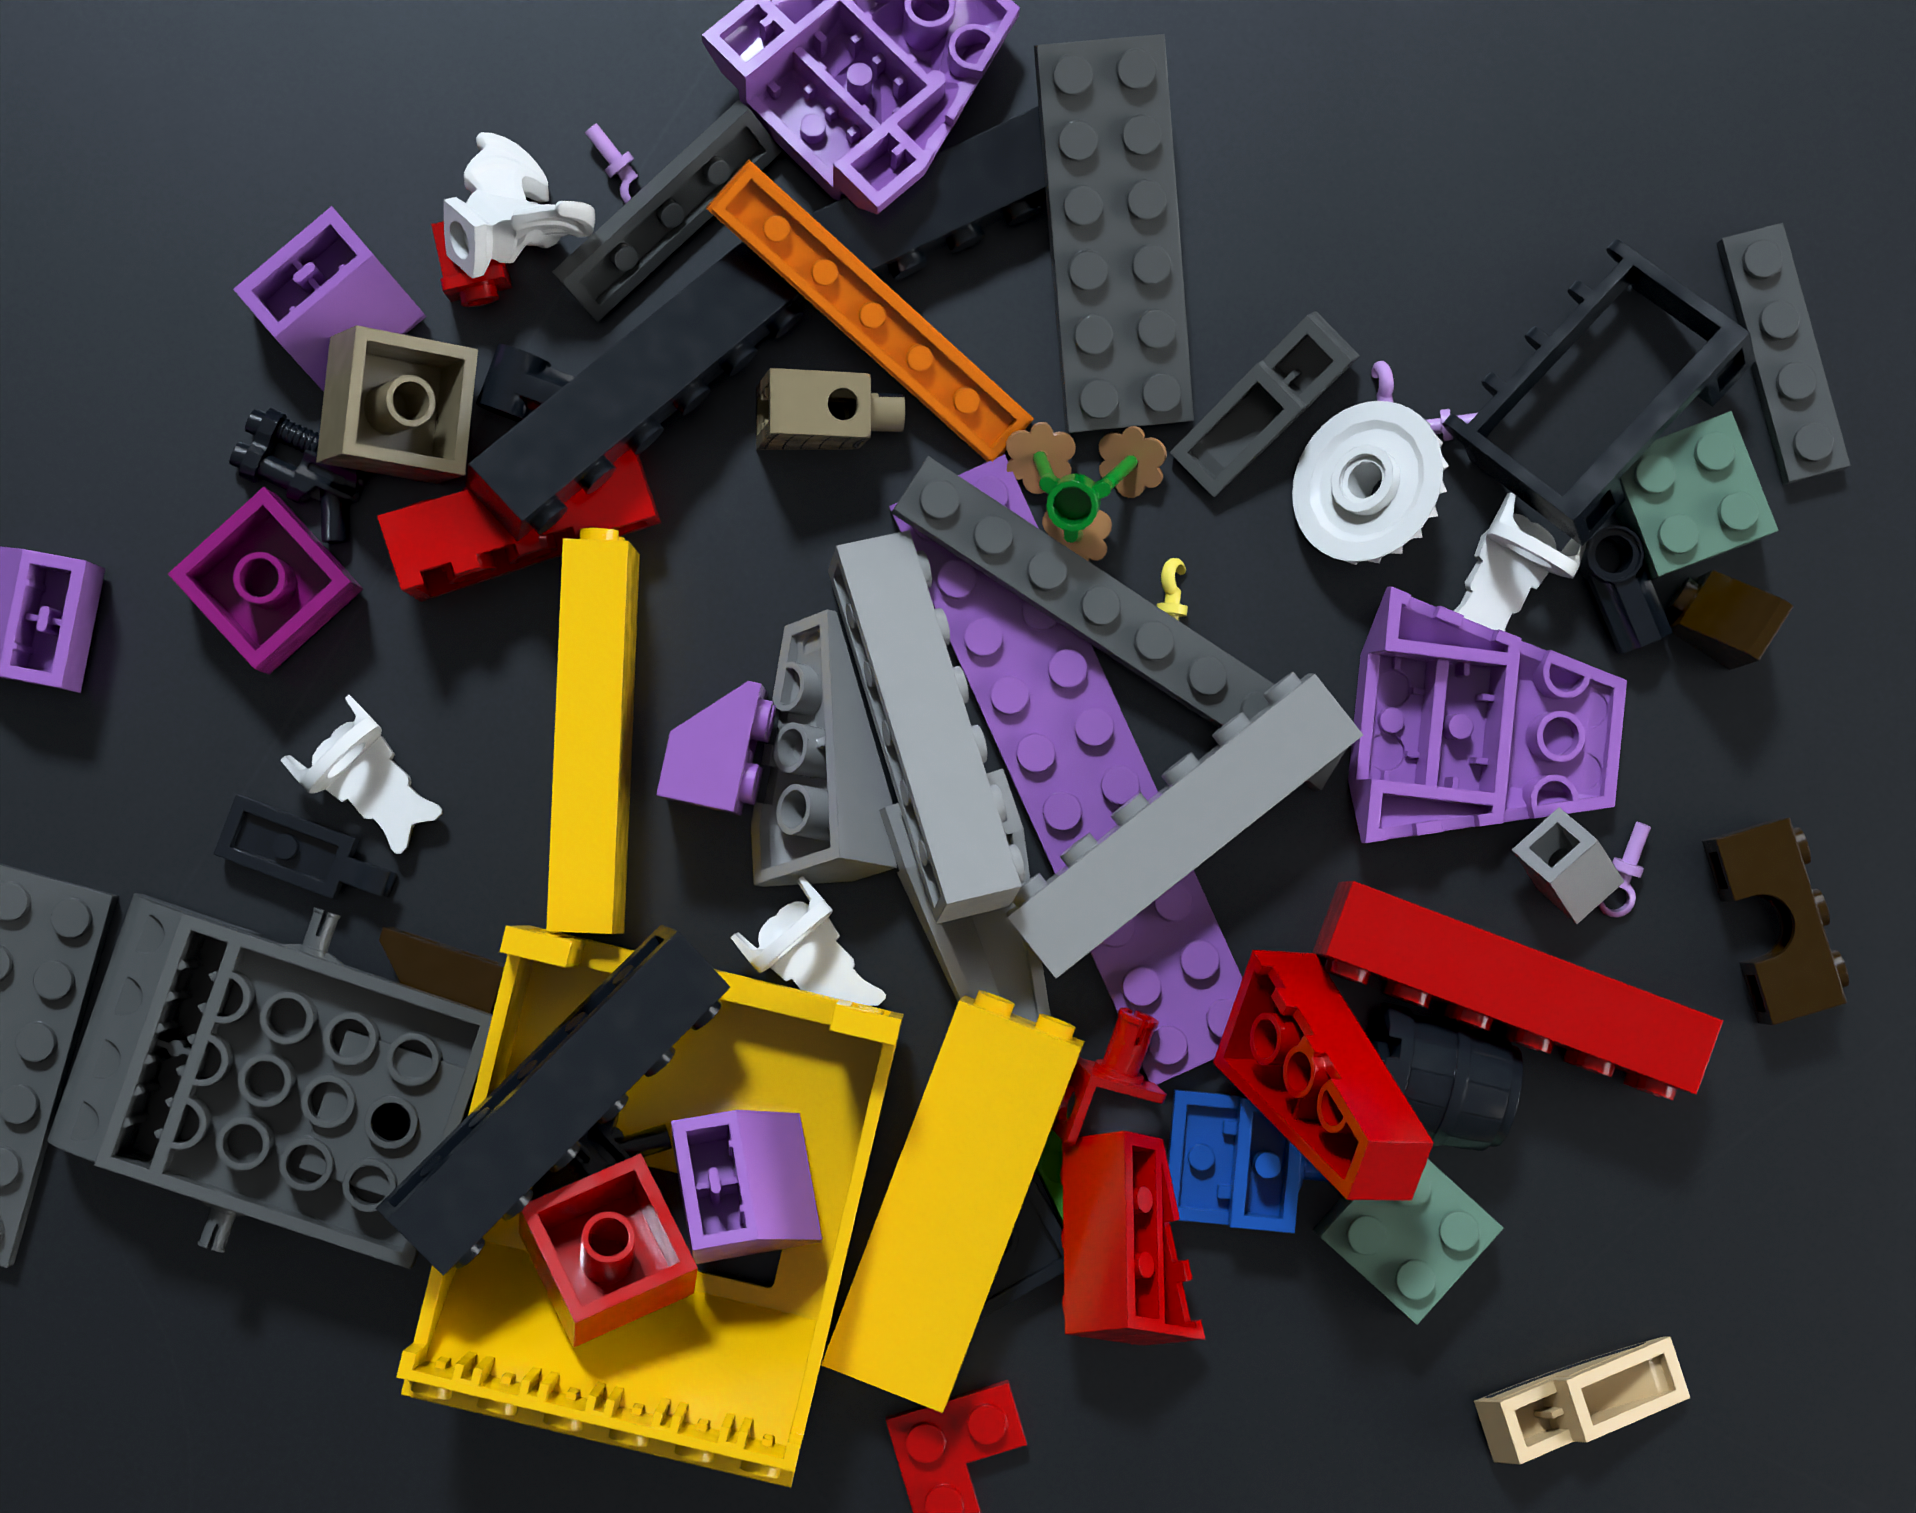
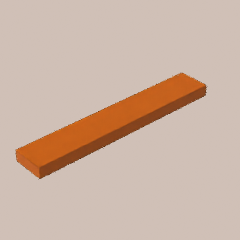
(868, 311)

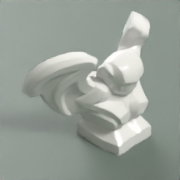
(498, 217)

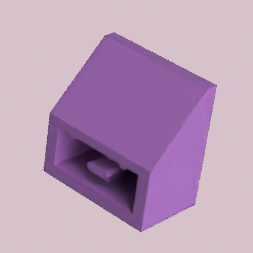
(322, 287)
(46, 617)
(714, 752)
(744, 1183)

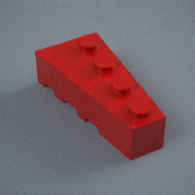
(459, 542)
(1321, 1079)

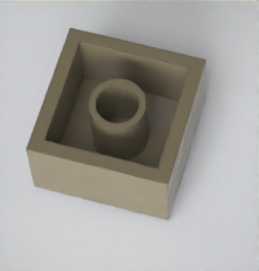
(397, 405)

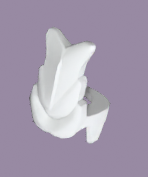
(1510, 562)
(360, 769)
(804, 947)

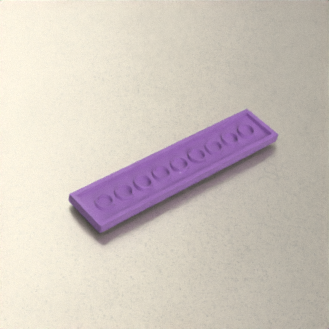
(1072, 772)

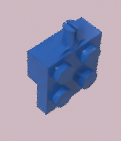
(1233, 1164)

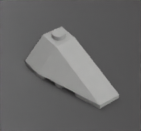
(823, 771)

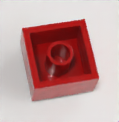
(607, 1250)

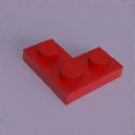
(937, 1446)

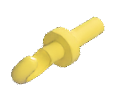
(1172, 592)

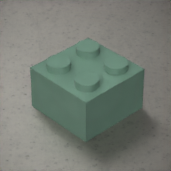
(1694, 497)
(1413, 1246)

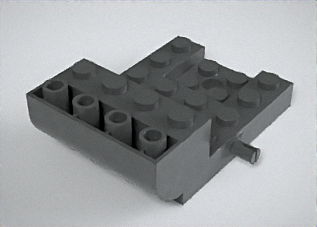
(260, 1074)

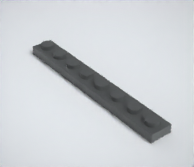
(1084, 599)

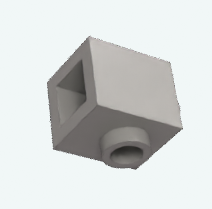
(1568, 865)

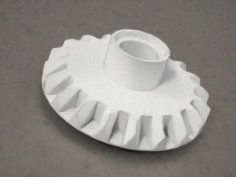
(1346, 463)

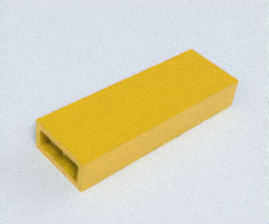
(593, 734)
(954, 1200)

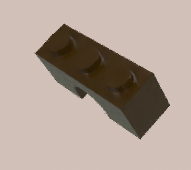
(1800, 969)

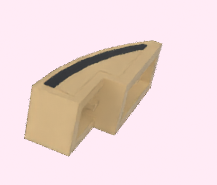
(1581, 1401)

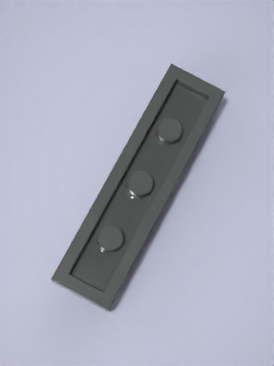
(664, 212)
(1786, 353)

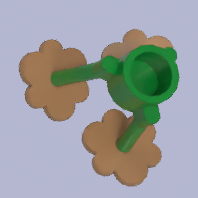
(1075, 499)

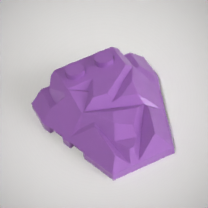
(859, 84)

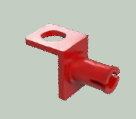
(1114, 1072)

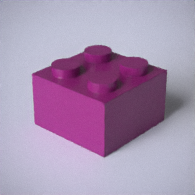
(265, 581)

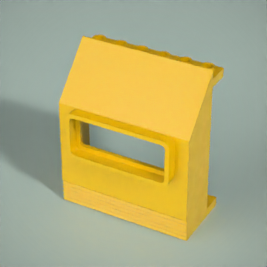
(735, 1363)

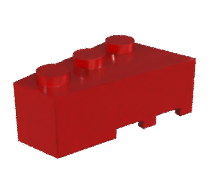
(1120, 1243)

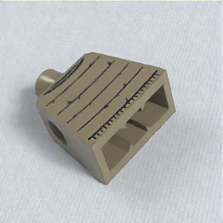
(796, 414)

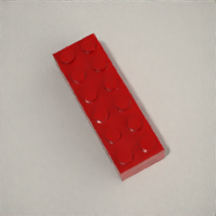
(1524, 989)

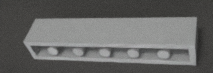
(925, 727)
(1182, 823)

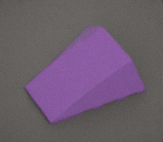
(1475, 726)

